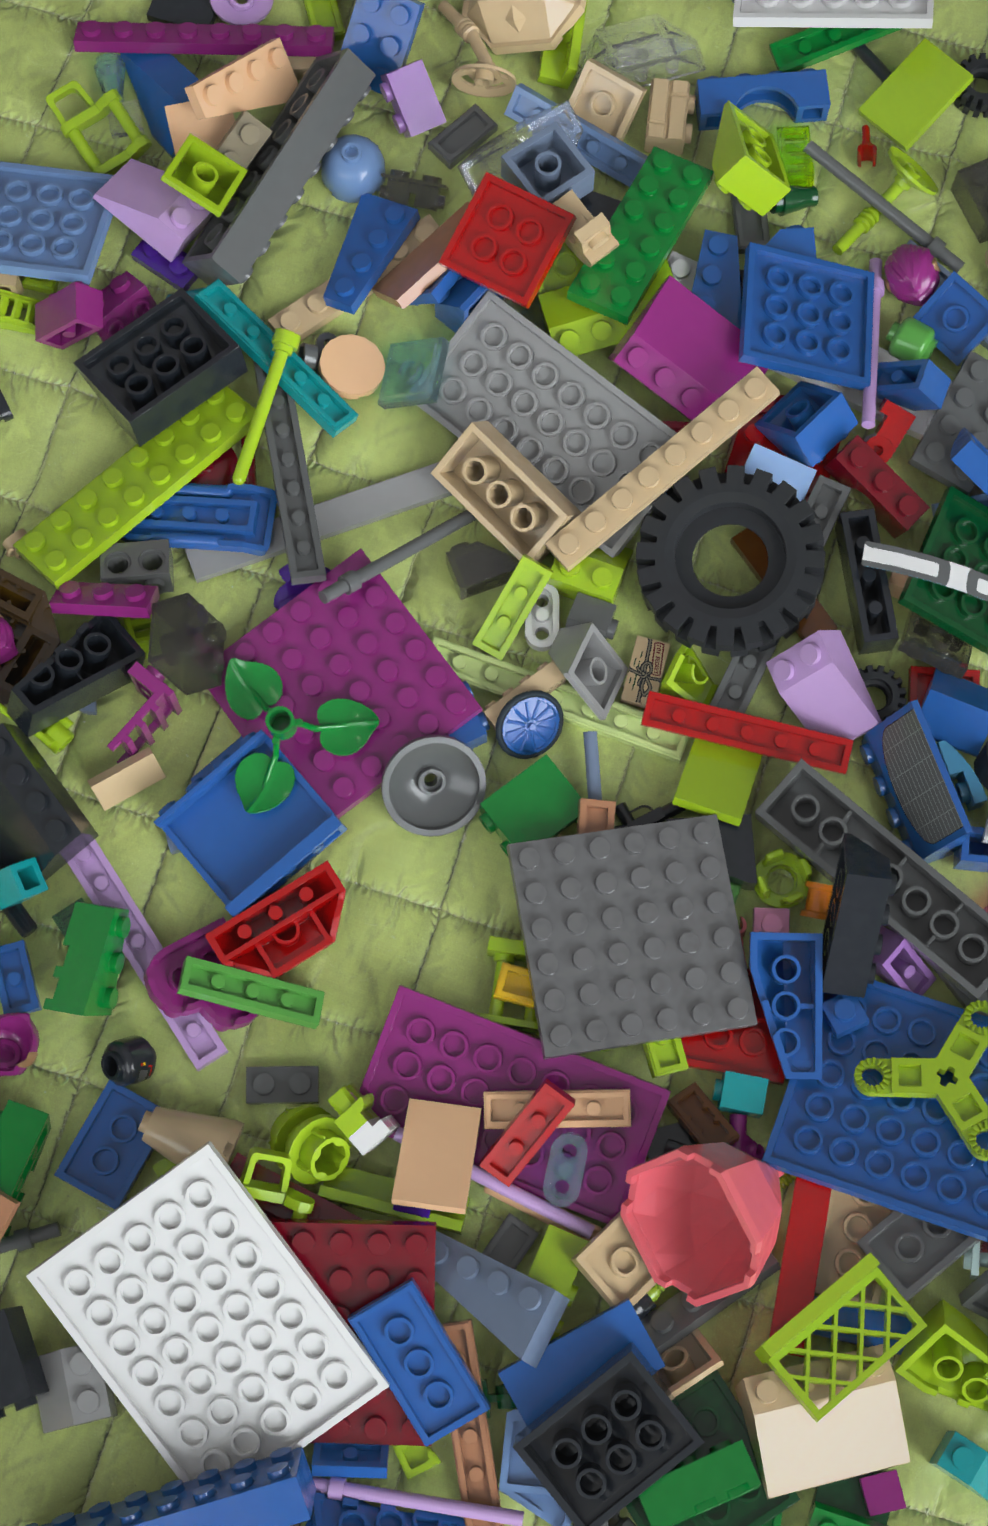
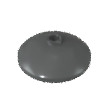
(437, 805)

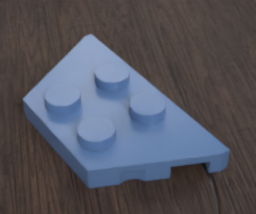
(521, 1483)

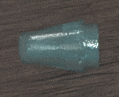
(110, 73)

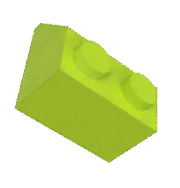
(204, 175)
(594, 576)

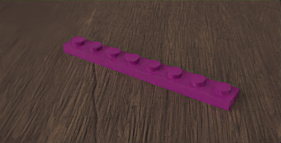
(199, 38)

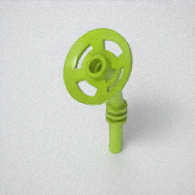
(908, 175)

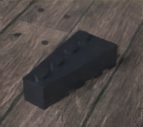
(75, 675)

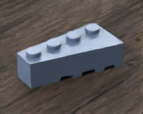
(503, 1299)

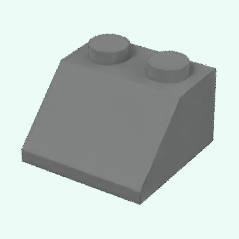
(75, 1391)

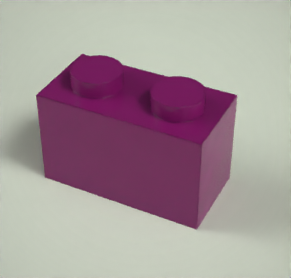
(69, 315)

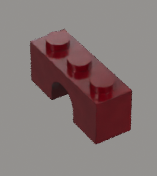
(863, 469)

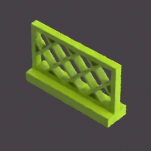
(819, 1311)

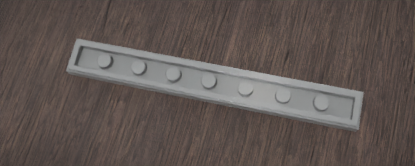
(334, 518)

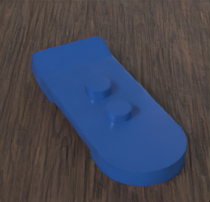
(213, 519)

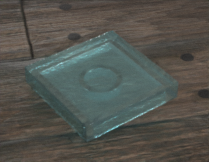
(413, 373)

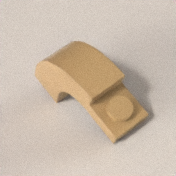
(590, 236)

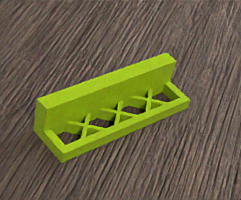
(561, 65)
(374, 1194)

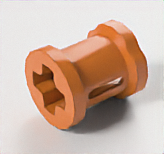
(817, 900)

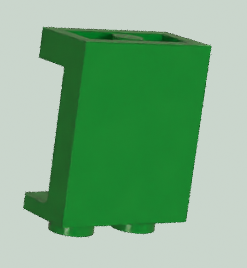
(531, 805)

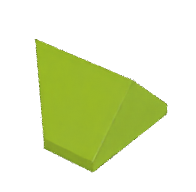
(688, 678)

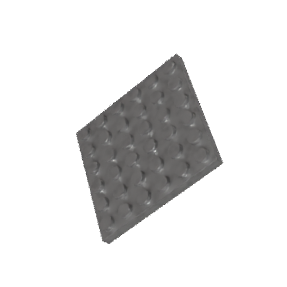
(630, 936)

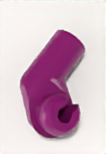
(745, 1143)

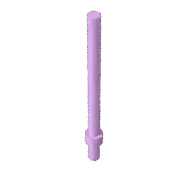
(870, 392)
(526, 1199)
(339, 1487)

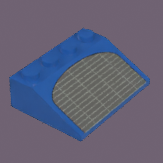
(915, 784)

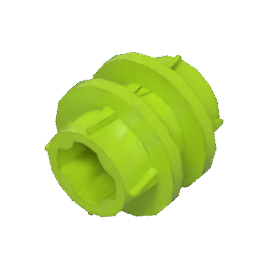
(313, 1142)

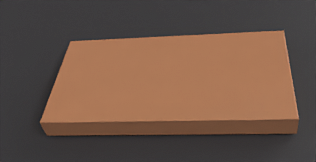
(420, 267)

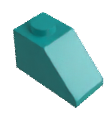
(963, 1462)

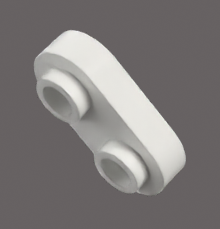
(543, 619)

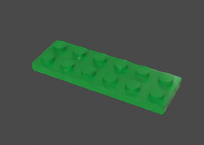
(646, 230)

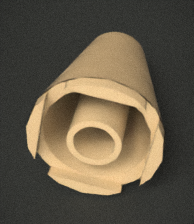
(181, 1133)

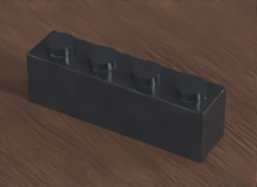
(865, 586)

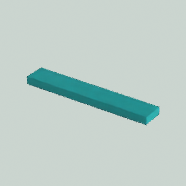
(255, 340)

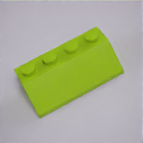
(583, 329)

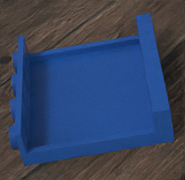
(241, 852)

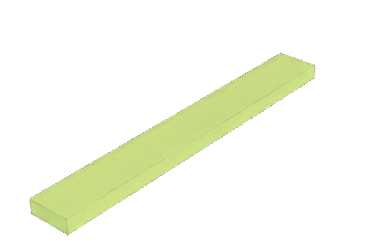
(621, 723)

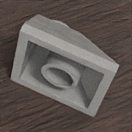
(589, 665)

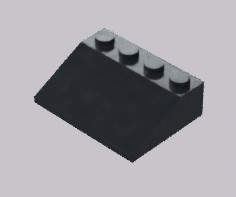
(162, 366)
(36, 809)
(608, 1439)

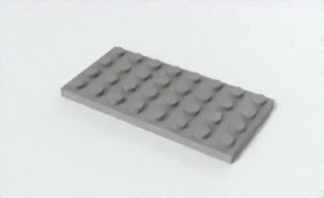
(547, 406)

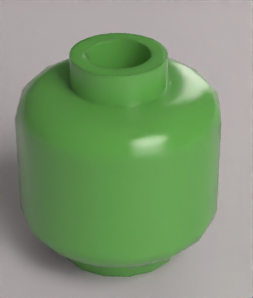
(911, 340)

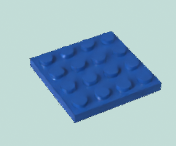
(807, 317)

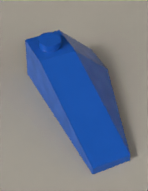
(158, 83)
(790, 990)

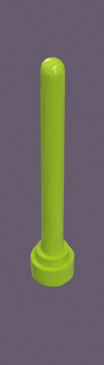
(284, 343)

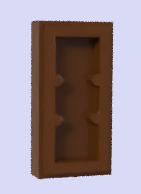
(701, 1117)

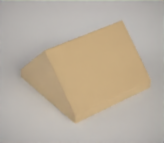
(688, 1362)

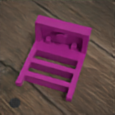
(160, 704)

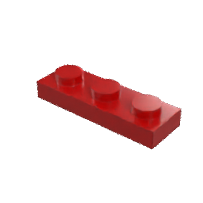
(527, 1132)

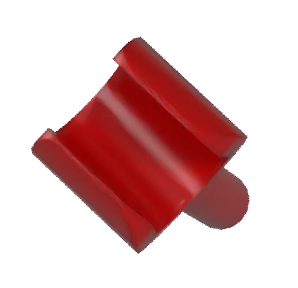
(866, 150)

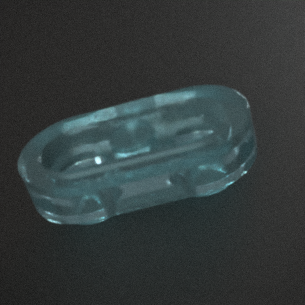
(565, 1168)

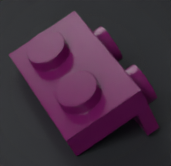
(123, 303)

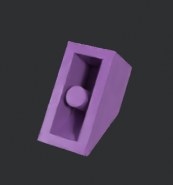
(901, 965)

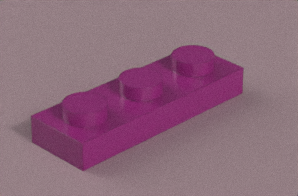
(104, 599)

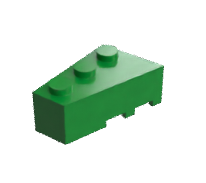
(92, 961)
(21, 1144)
(700, 1485)

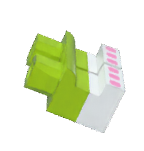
(359, 1120)

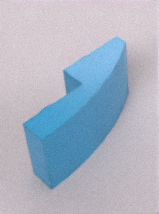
(968, 786)

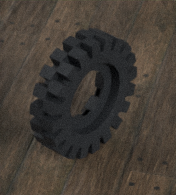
(743, 620)

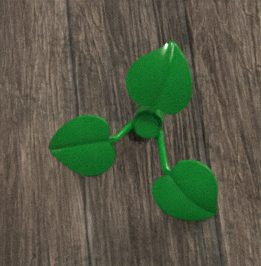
(265, 780)

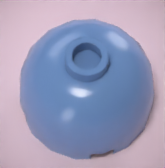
(353, 168)

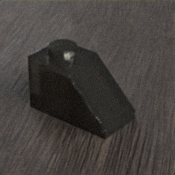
(478, 568)

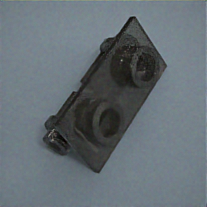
(426, 190)

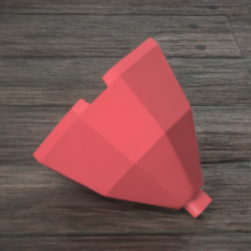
(704, 1218)

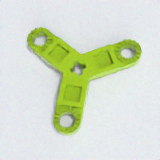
(920, 1080)

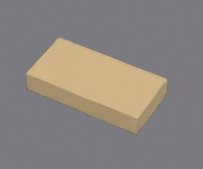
(126, 778)

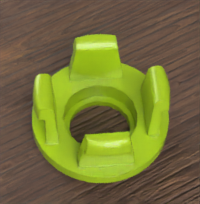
(797, 867)

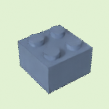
(548, 166)

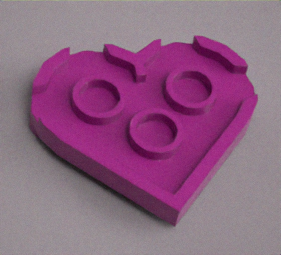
(164, 976)

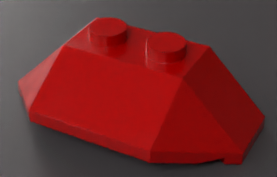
(283, 926)

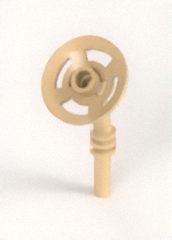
(484, 71)

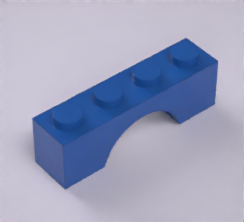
(798, 93)

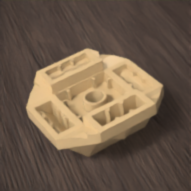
(523, 24)

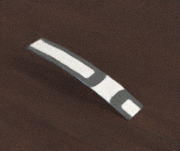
(926, 568)

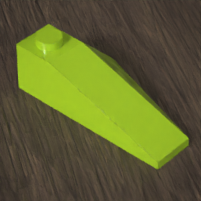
(948, 1358)

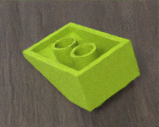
(748, 162)

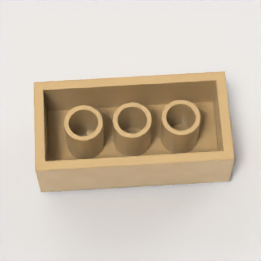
(504, 491)

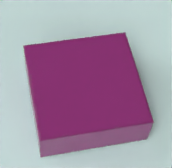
(882, 1492)

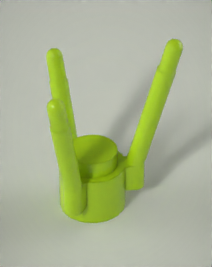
(55, 736)

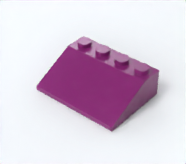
(682, 350)

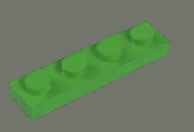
(251, 992)

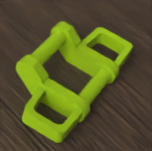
(97, 111)
(276, 1193)

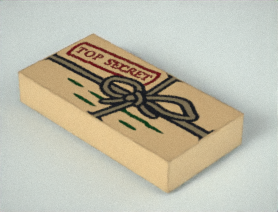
(644, 670)

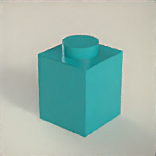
(20, 882)
(740, 1094)

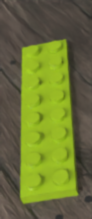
(133, 488)

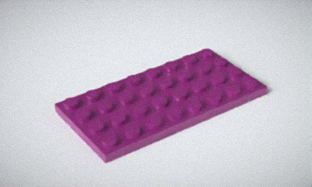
(456, 1055)

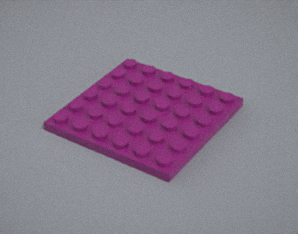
(359, 651)

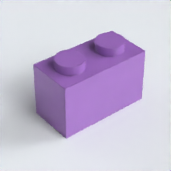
(412, 99)

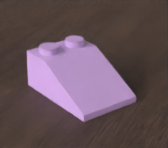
(153, 208)
(824, 686)

